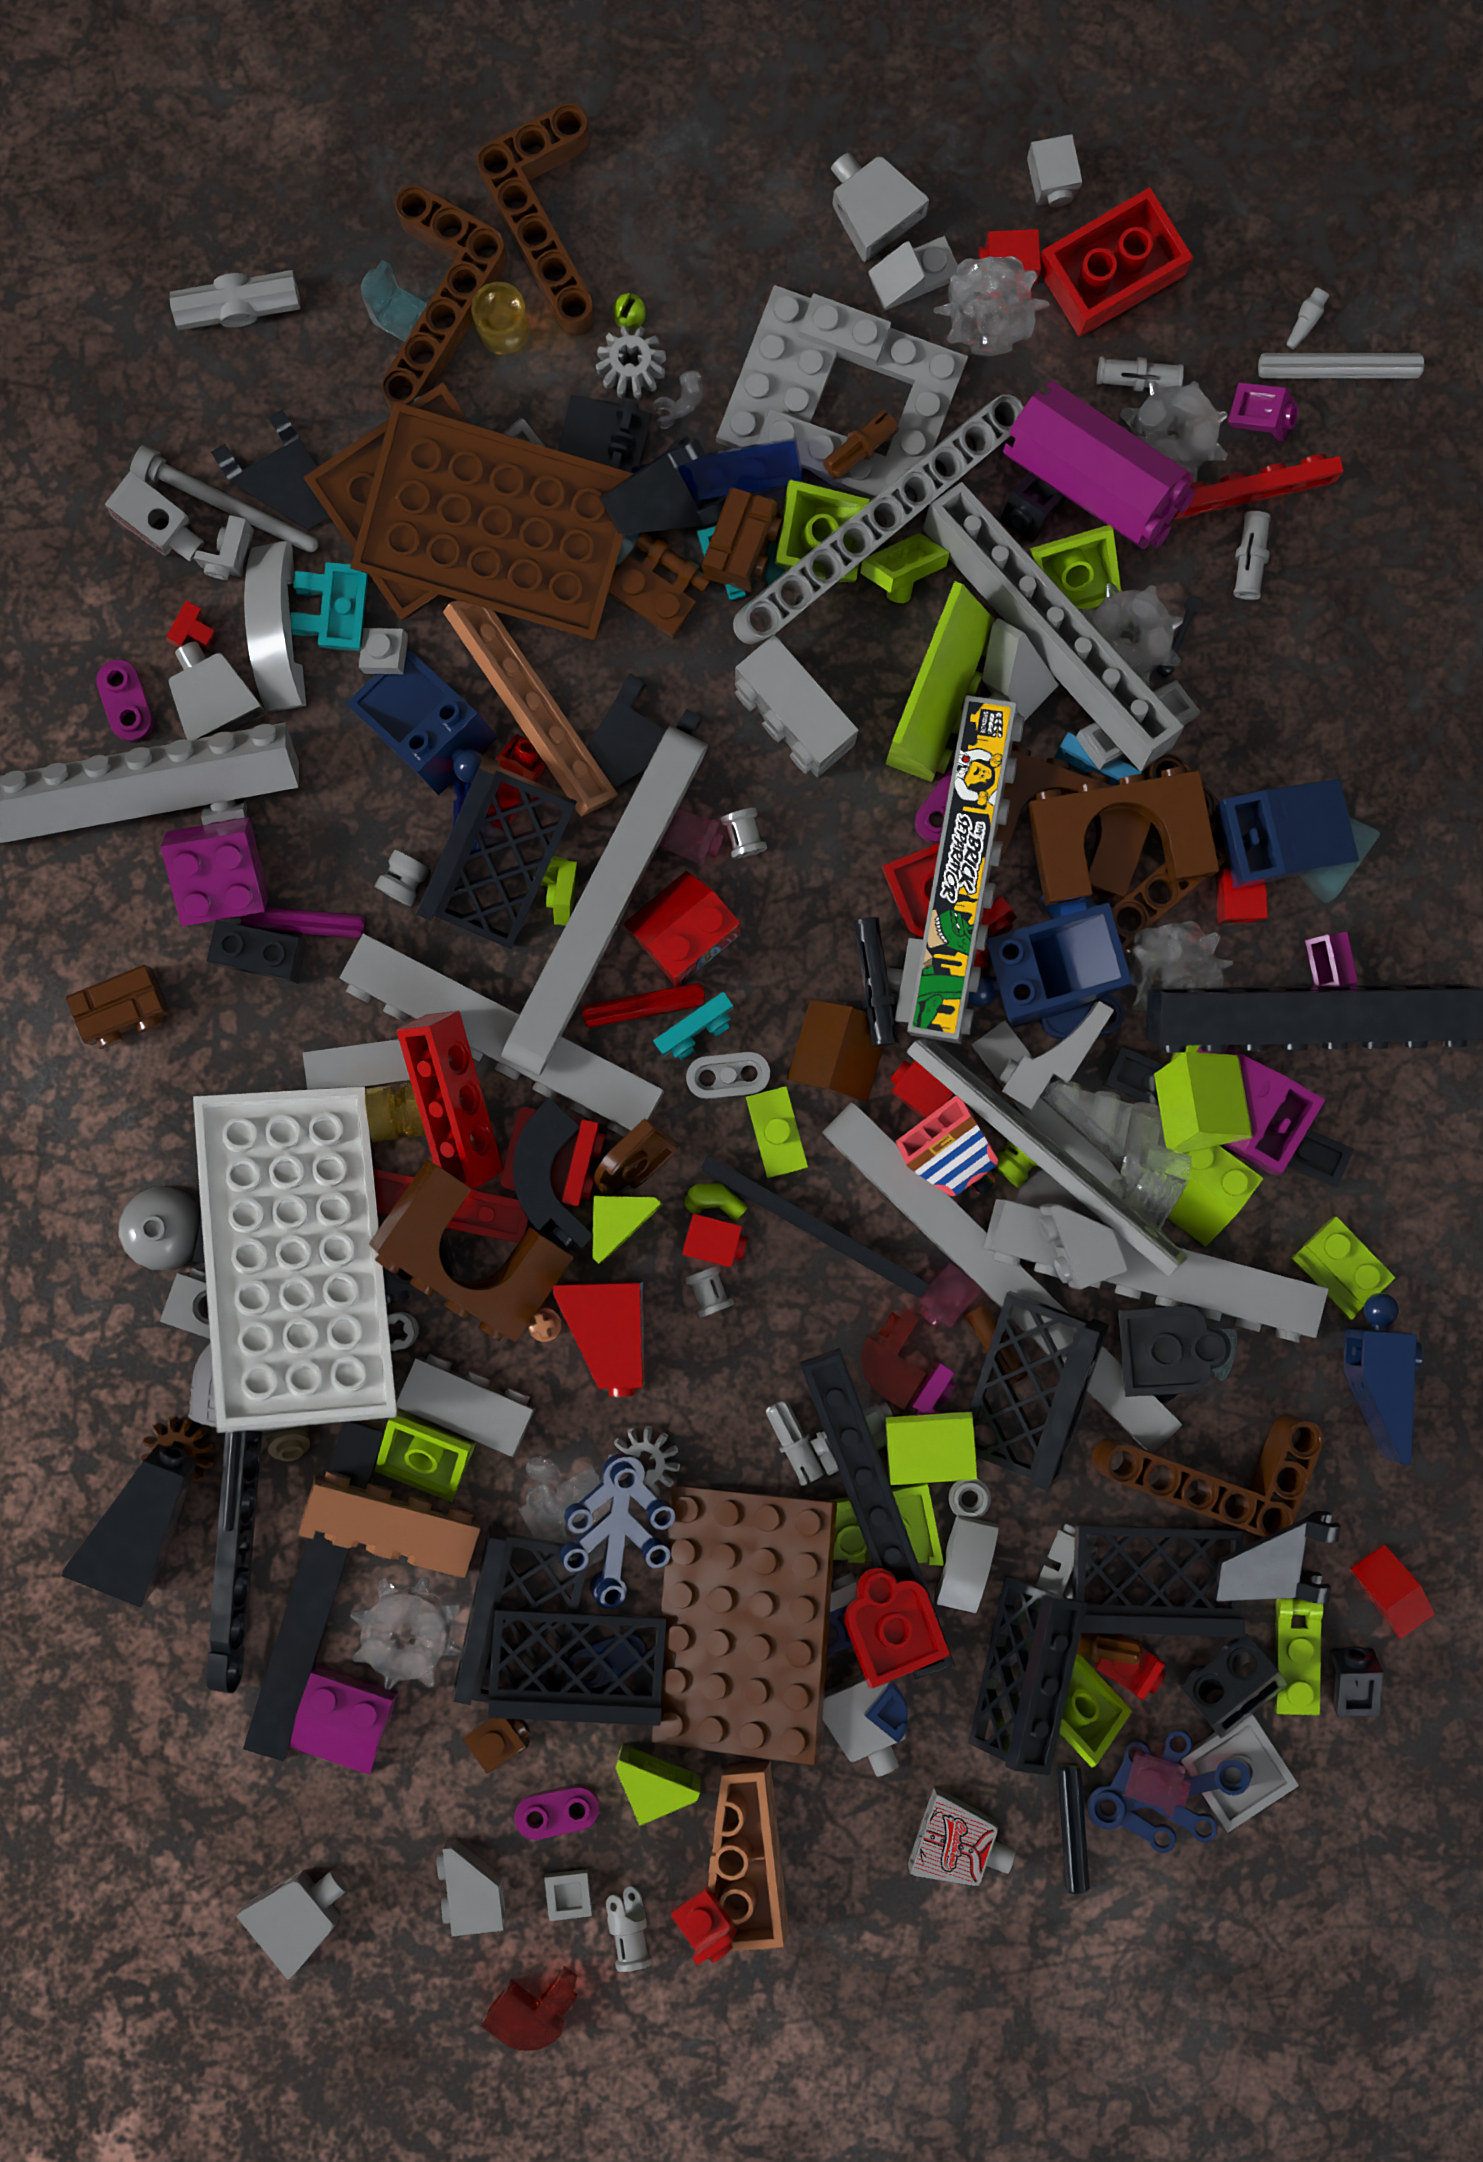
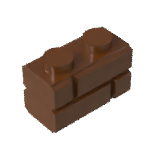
(742, 540)
(118, 1006)

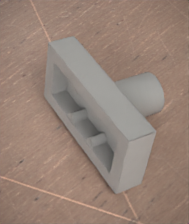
(904, 980)

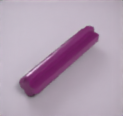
(306, 922)

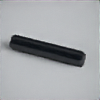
(1073, 1828)

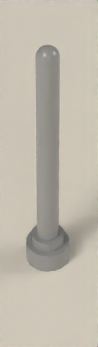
(151, 466)

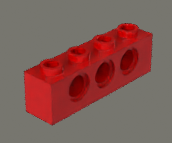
(450, 1097)

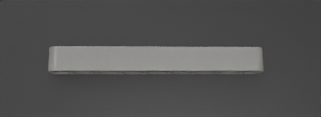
(863, 528)
(604, 901)

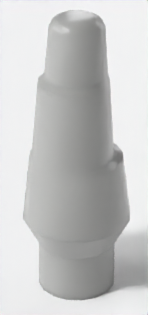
(1308, 316)

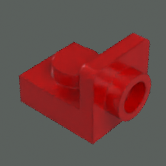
(1138, 1678)
(705, 1926)

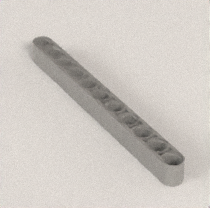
(963, 1243)

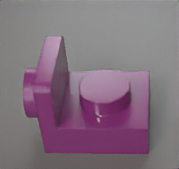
(1264, 410)
(934, 1389)

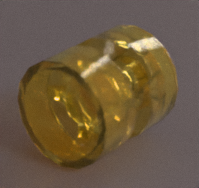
(500, 317)
(392, 1113)

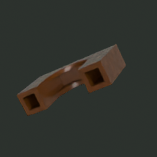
(1170, 802)
(1118, 831)
(412, 1241)

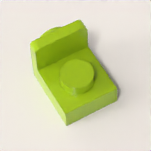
(562, 887)

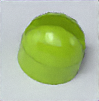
(636, 314)

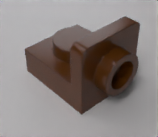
(497, 1741)

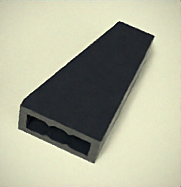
(134, 1534)

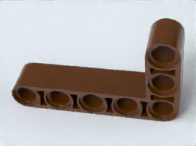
(532, 218)
(446, 300)
(1139, 901)
(1214, 1491)

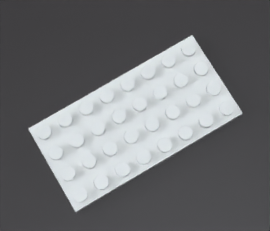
(291, 1260)

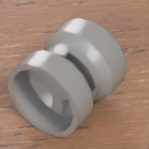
(402, 878)

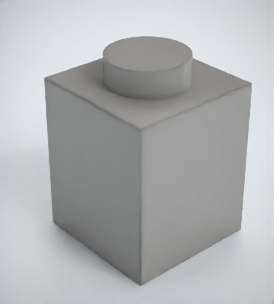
(1054, 171)

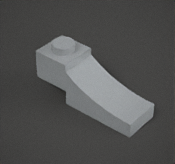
(1028, 1077)

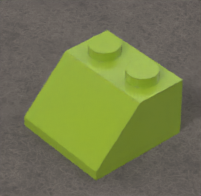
(1214, 1193)

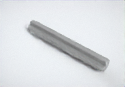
(1340, 365)

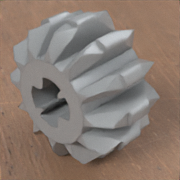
(633, 348)
(660, 1455)

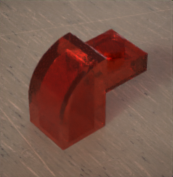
(883, 1368)
(530, 2022)

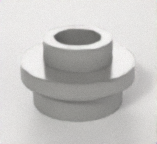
(976, 1510)

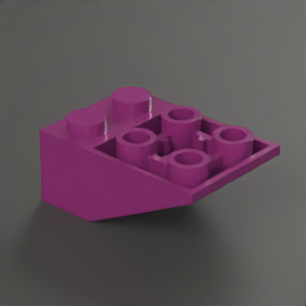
(1277, 1112)

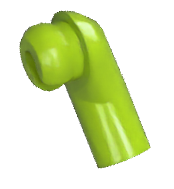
(713, 1196)

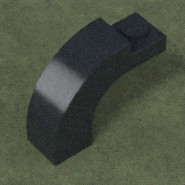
(537, 1148)

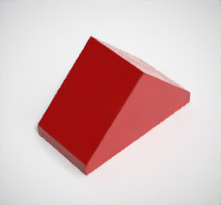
(1393, 1590)

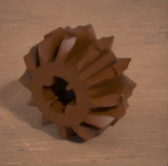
(182, 1434)

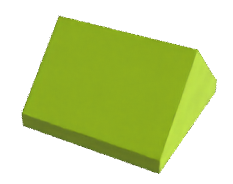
(809, 518)
(1081, 565)
(1202, 1101)
(617, 1220)
(930, 1448)
(424, 1455)
(1091, 1713)
(655, 1784)

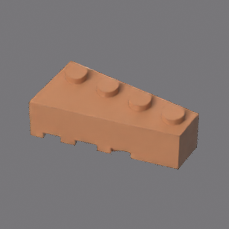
(389, 1524)
(747, 1858)

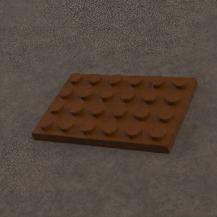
(490, 521)
(746, 1623)

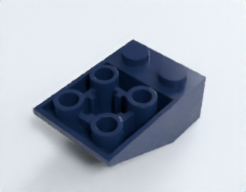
(1286, 832)

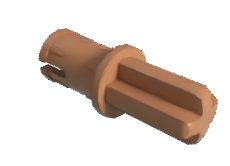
(545, 1325)

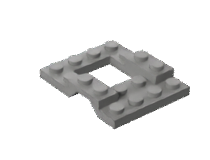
(792, 366)

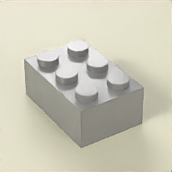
(794, 707)

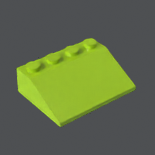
(941, 687)

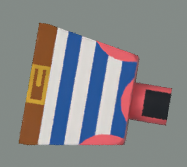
(950, 1150)

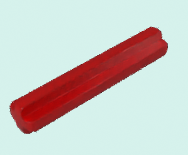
(643, 1005)

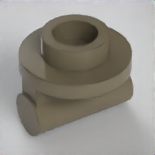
(287, 1443)

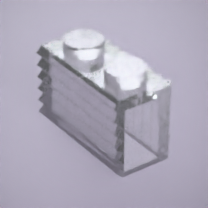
(1152, 1181)

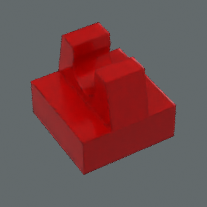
(188, 627)

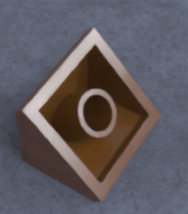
(836, 1051)

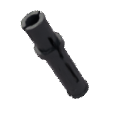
(875, 981)

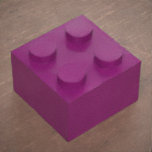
(215, 871)

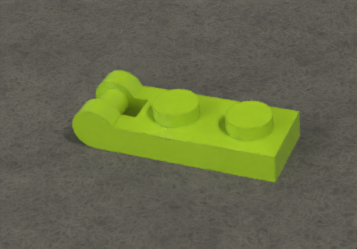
(1298, 1657)

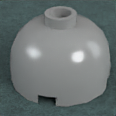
(160, 1228)

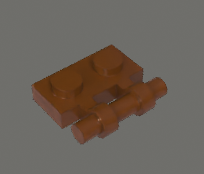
(652, 596)

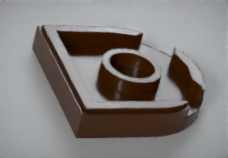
(634, 1159)

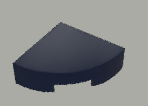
(889, 1712)

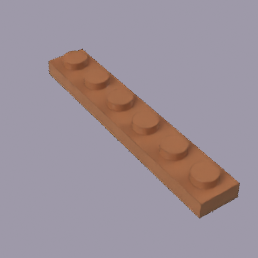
(531, 706)

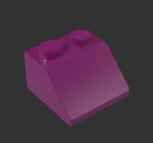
(342, 1718)

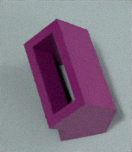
(1331, 960)

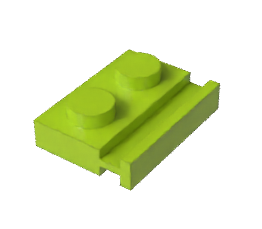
(1343, 1265)

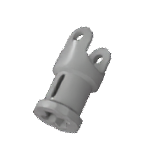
(628, 1927)

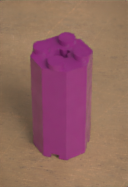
(1100, 466)

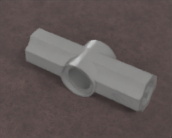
(235, 300)

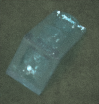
(389, 304)

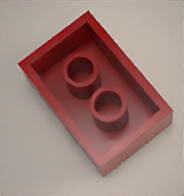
(1114, 262)

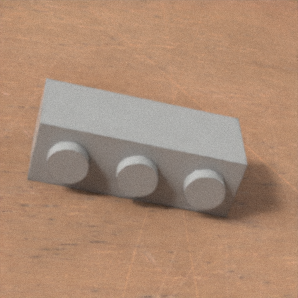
(466, 1404)

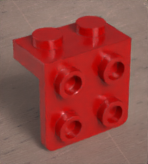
(572, 1166)

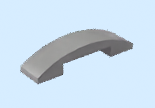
(269, 627)

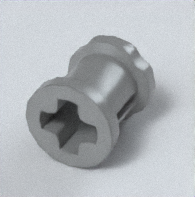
(743, 833)
(709, 1291)
(411, 1328)

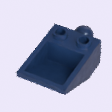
(424, 723)
(1061, 963)
(1382, 1377)

